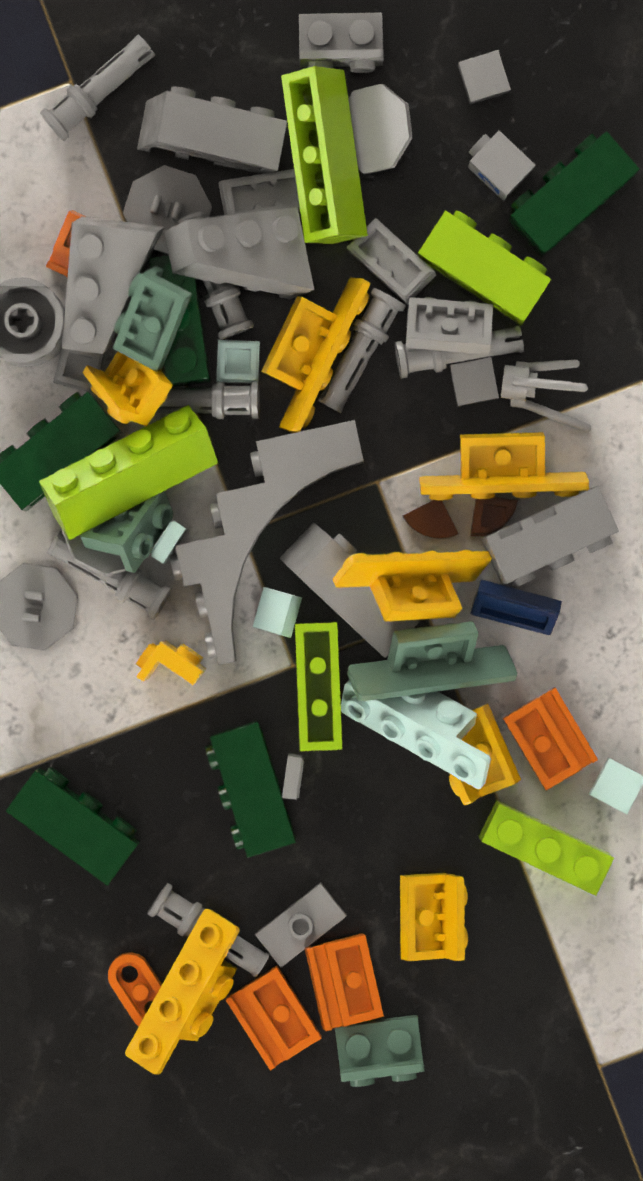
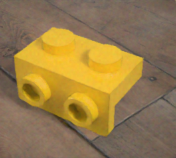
(129, 389)
(181, 660)
(502, 771)
(432, 917)

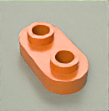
(135, 992)

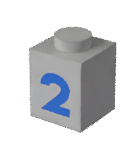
(499, 164)

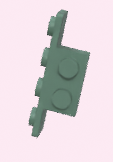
(432, 662)

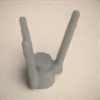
(521, 383)

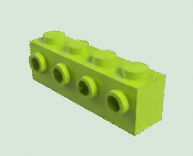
(324, 155)
(129, 472)

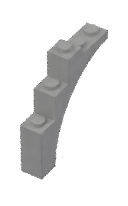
(217, 562)

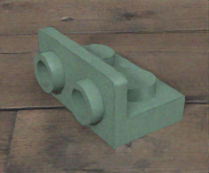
(151, 319)
(132, 532)
(380, 1050)

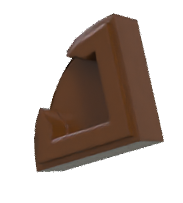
(491, 515)
(432, 520)

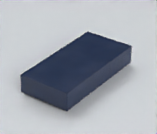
(515, 607)

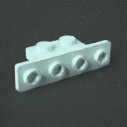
(427, 726)

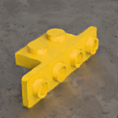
(309, 347)
(503, 465)
(413, 584)
(188, 993)

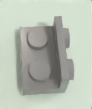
(341, 41)
(449, 325)

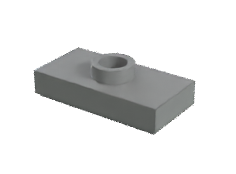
(259, 193)
(391, 261)
(300, 924)

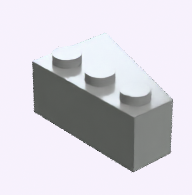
(213, 131)
(245, 250)
(100, 271)
(551, 537)
(316, 561)

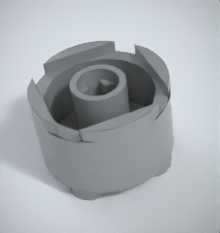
(43, 338)

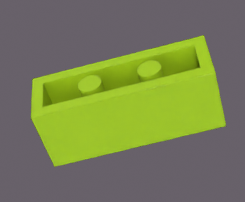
(484, 266)
(318, 686)
(546, 847)

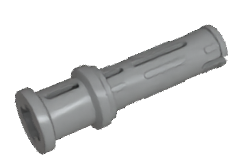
(83, 99)
(224, 301)
(369, 333)
(415, 360)
(215, 400)
(126, 584)
(185, 915)

